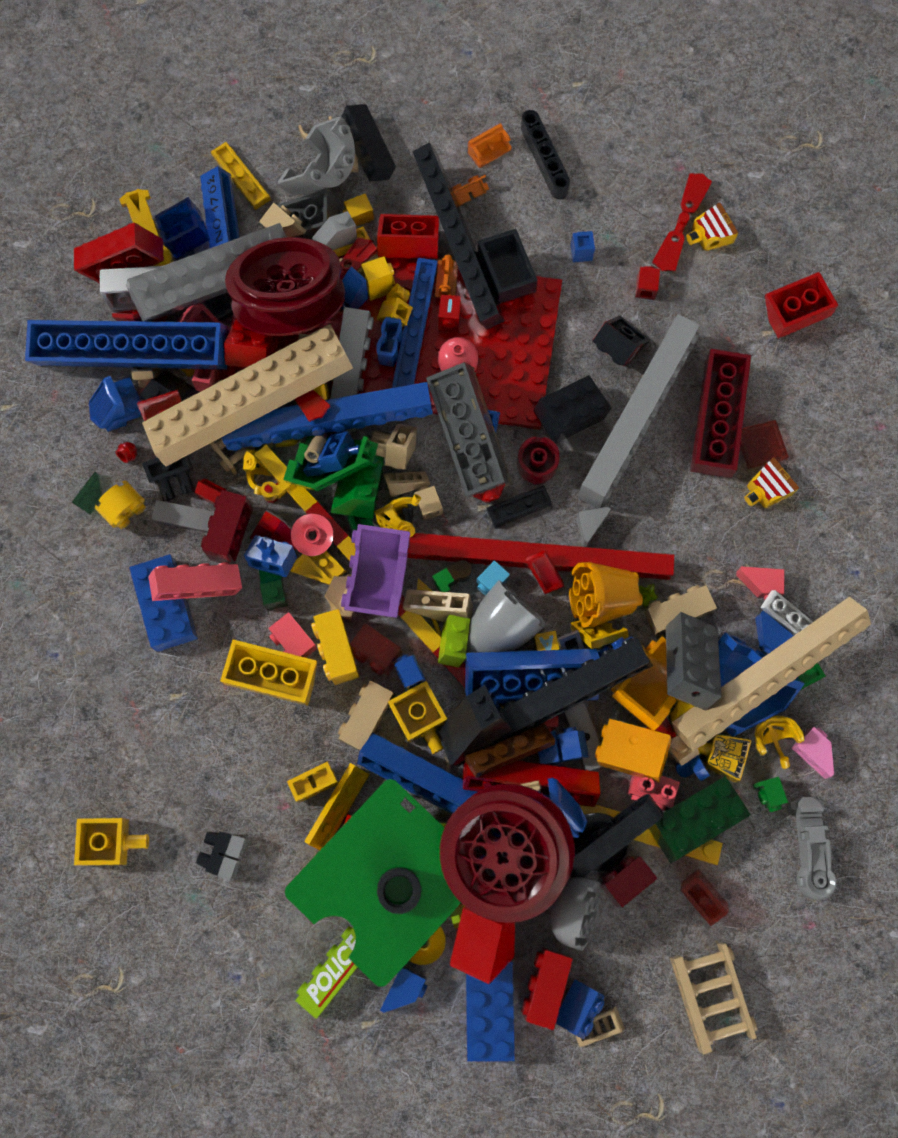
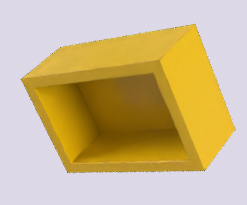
(334, 647)

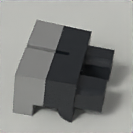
(220, 864)

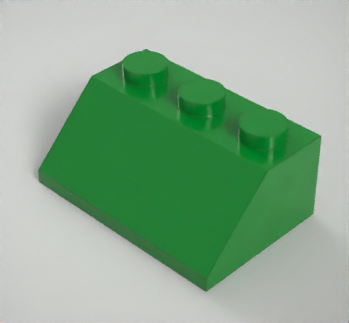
(359, 492)

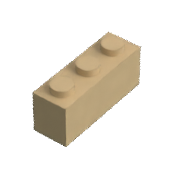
(695, 603)
(365, 715)

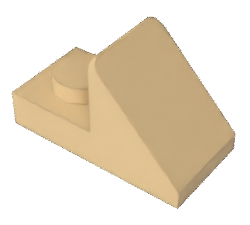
(144, 375)

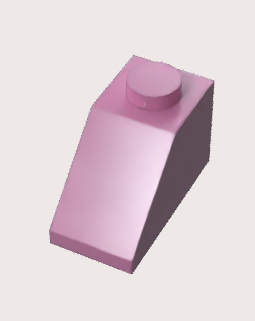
(816, 751)

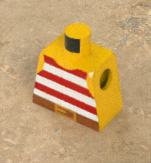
(713, 229)
(770, 485)

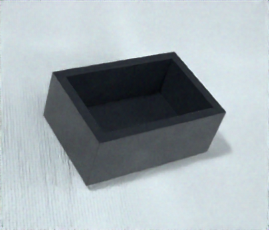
(507, 266)
(572, 409)

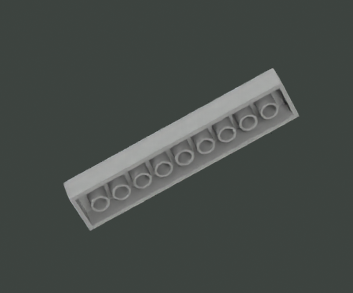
(639, 412)

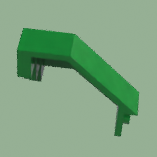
(296, 476)

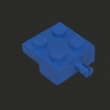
(334, 455)

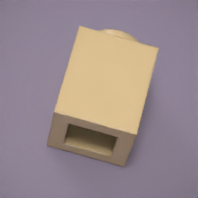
(430, 504)

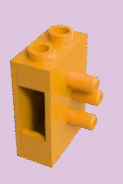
(633, 750)

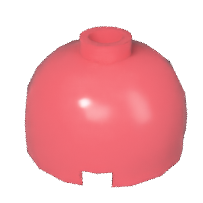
(456, 352)

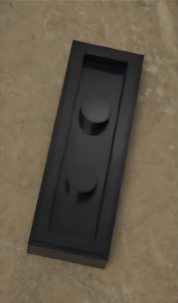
(519, 506)

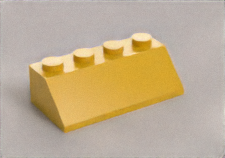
(269, 672)

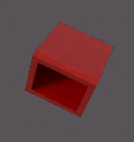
(482, 946)

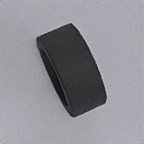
(397, 908)

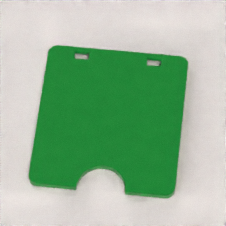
(346, 878)

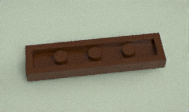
(510, 750)

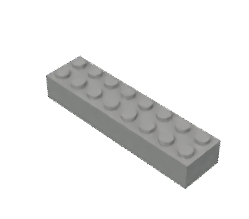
(191, 278)

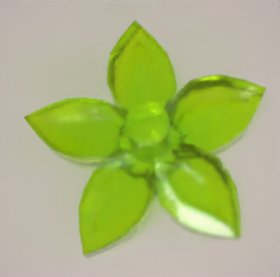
(648, 593)

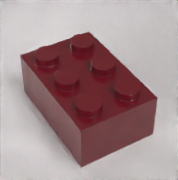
(227, 527)

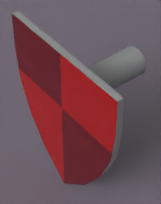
(274, 527)

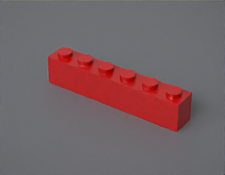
(580, 784)

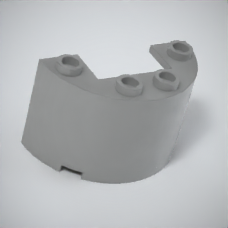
(332, 165)

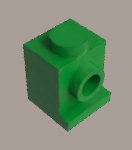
(771, 794)

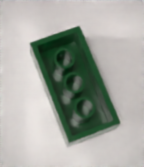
(699, 819)

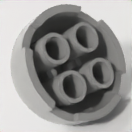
(575, 912)

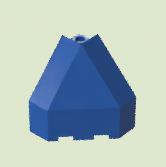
(735, 659)

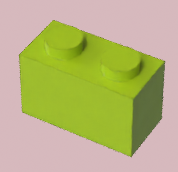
(454, 641)

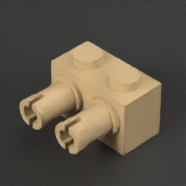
(396, 447)

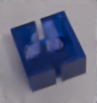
(182, 227)

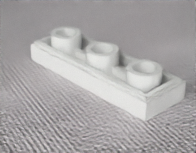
(785, 613)

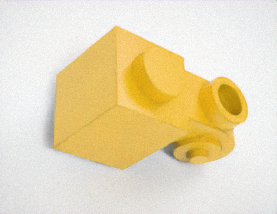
(396, 305)

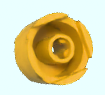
(120, 504)

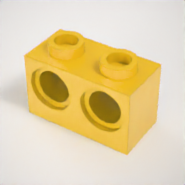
(312, 782)

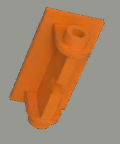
(474, 186)
(446, 277)

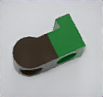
(452, 575)

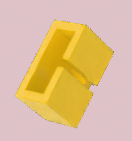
(378, 277)

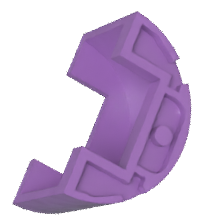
(376, 571)

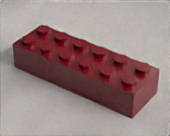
(721, 413)

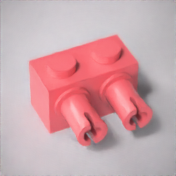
(662, 793)

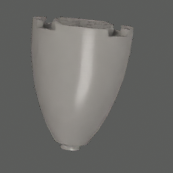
(502, 622)

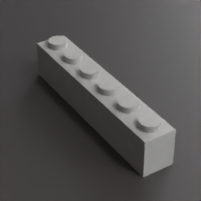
(354, 342)

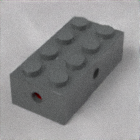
(693, 661)

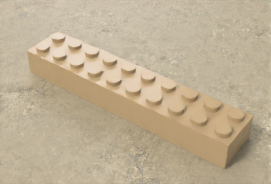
(246, 395)

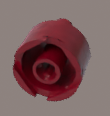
(536, 471)

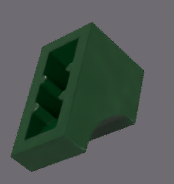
(272, 590)

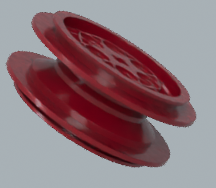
(285, 286)
(547, 842)

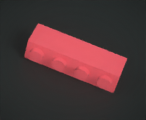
(195, 581)

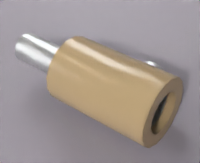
(315, 448)

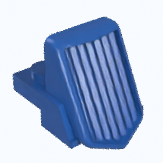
(114, 404)
(568, 806)

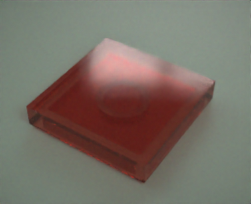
(762, 443)

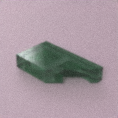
(89, 494)

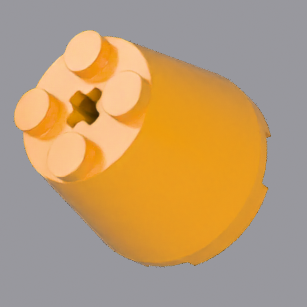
(603, 593)

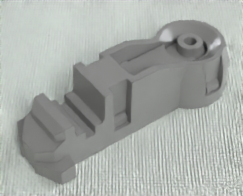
(815, 876)

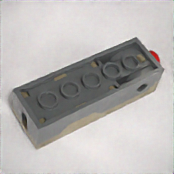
(469, 432)

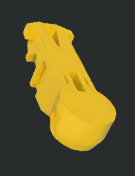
(140, 213)

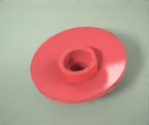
(312, 523)

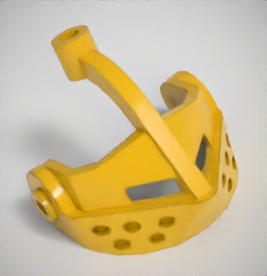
(250, 468)
(392, 509)
(790, 730)

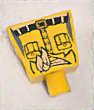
(726, 756)

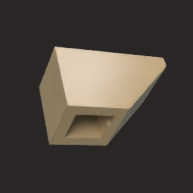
(290, 224)

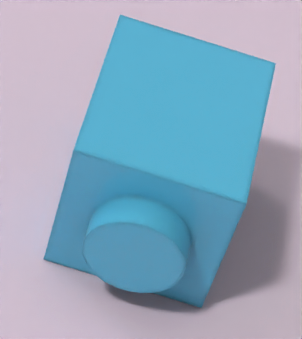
(490, 576)

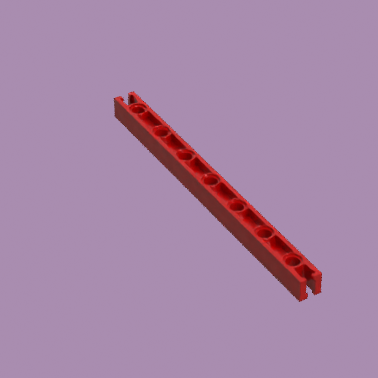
(515, 553)

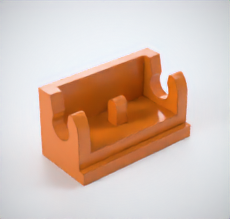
(489, 145)

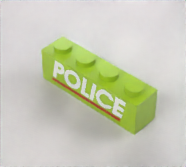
(328, 977)

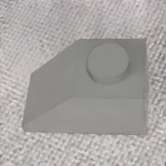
(337, 231)

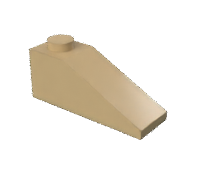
(438, 604)

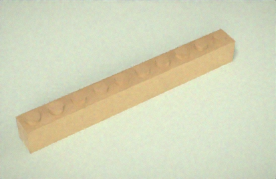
(773, 672)

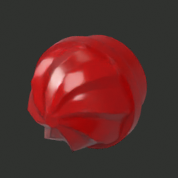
(126, 452)

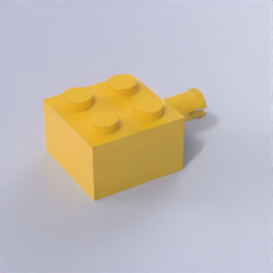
(419, 715)
(105, 841)

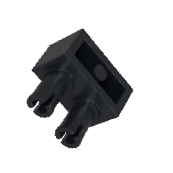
(160, 474)

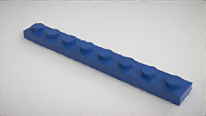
(414, 330)

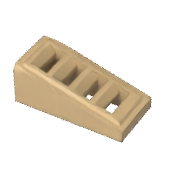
(405, 482)
(619, 1027)

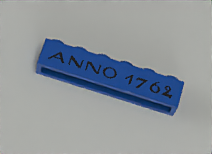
(219, 206)

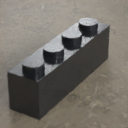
(369, 143)

